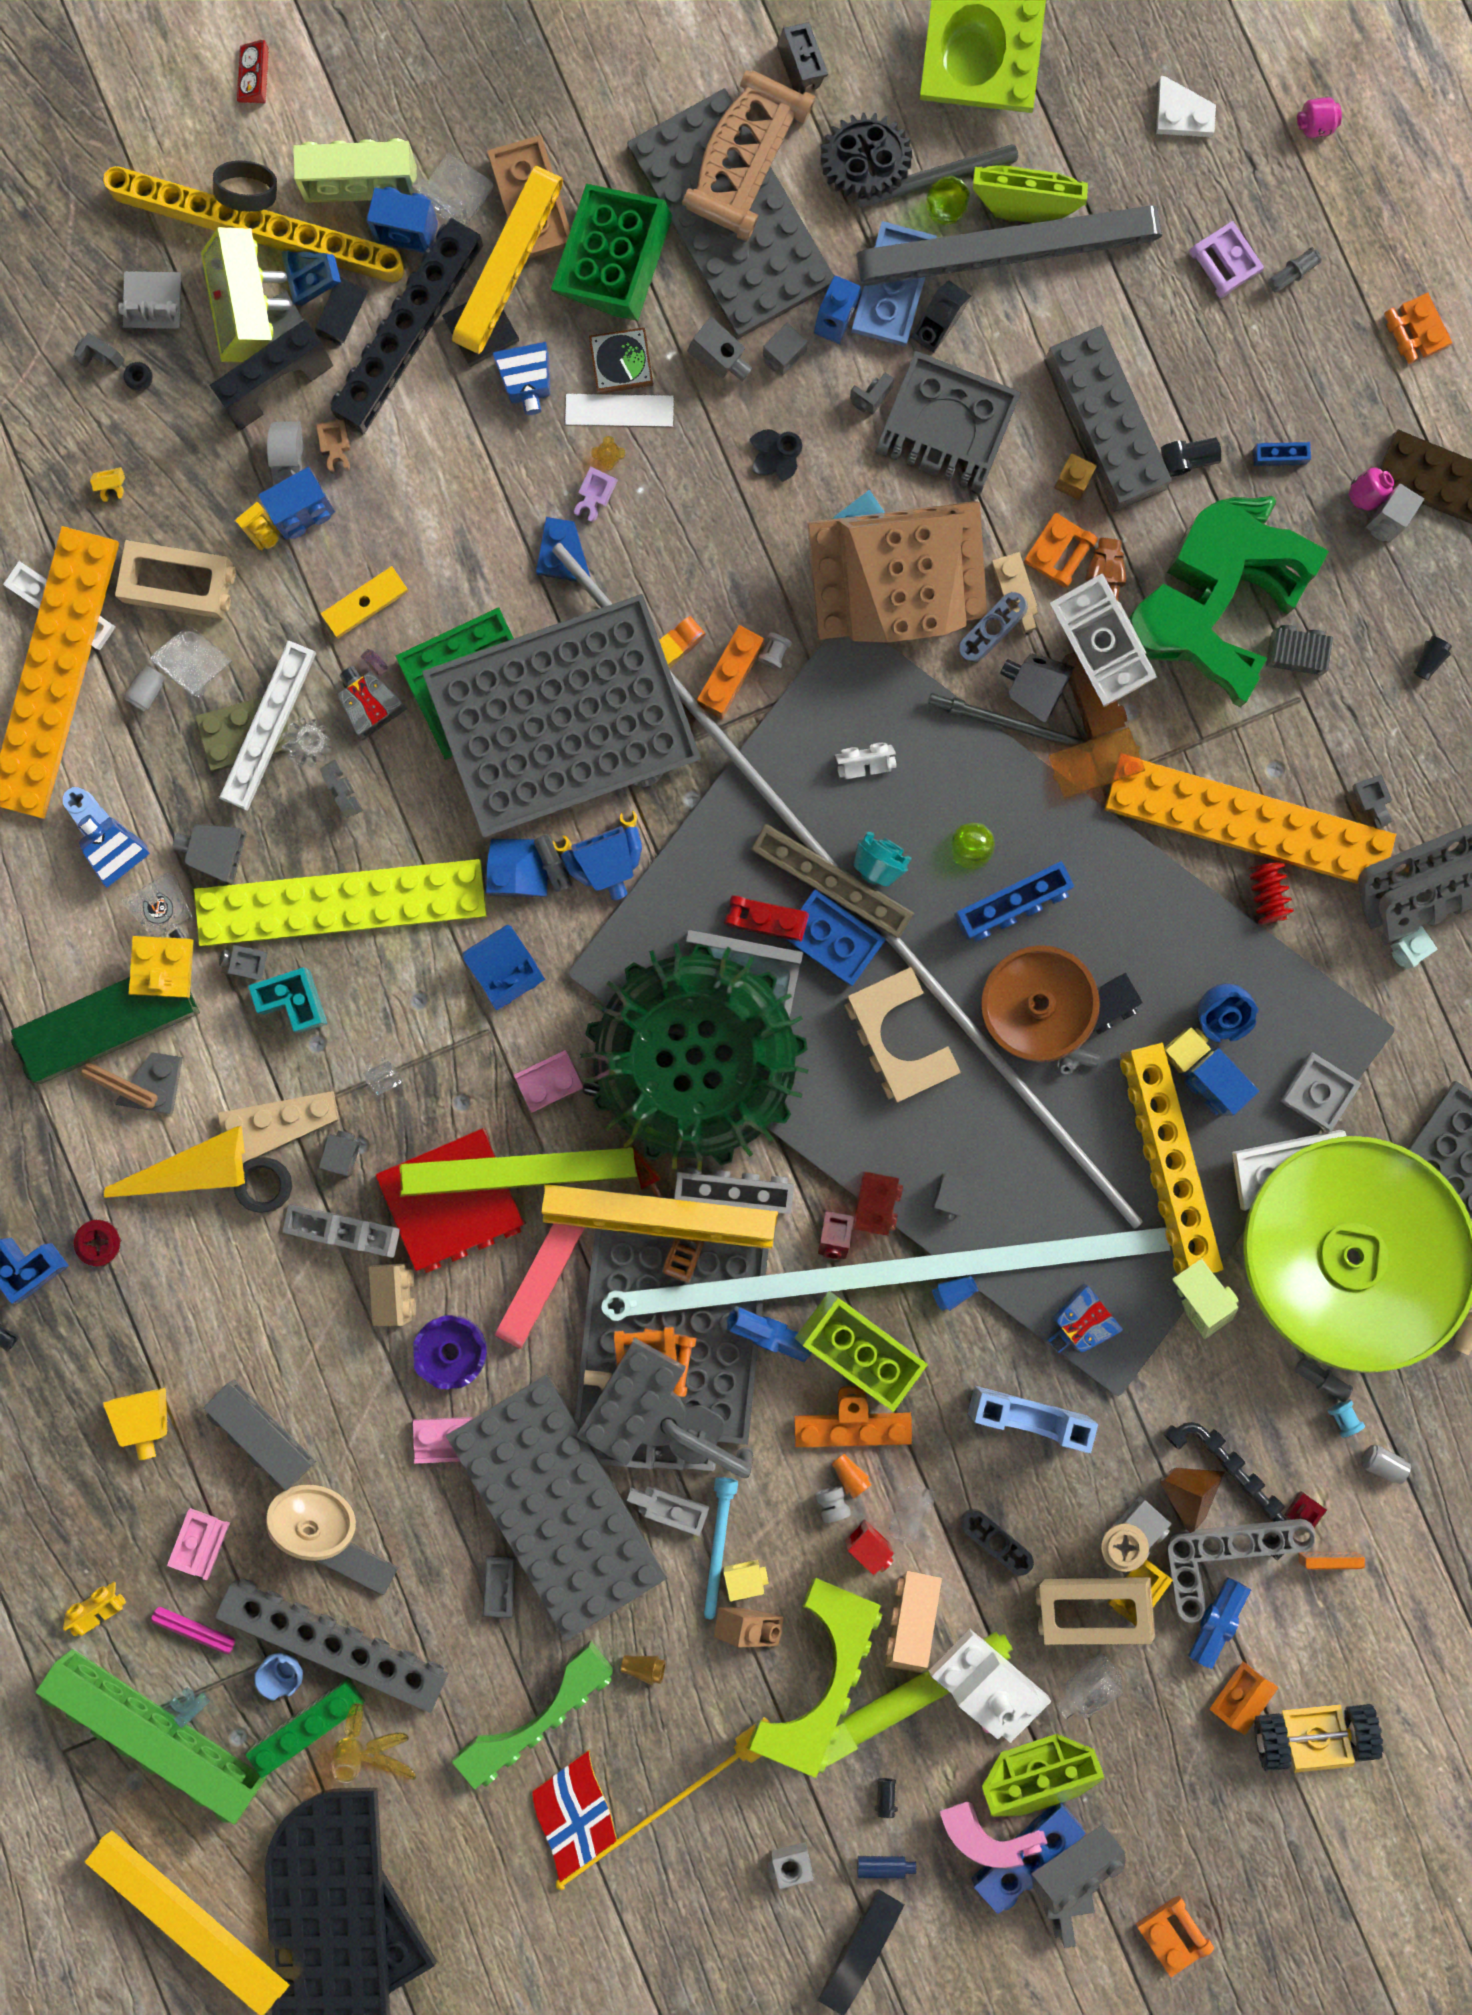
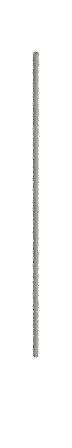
(898, 945)

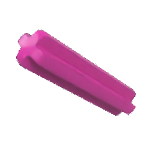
(193, 1630)

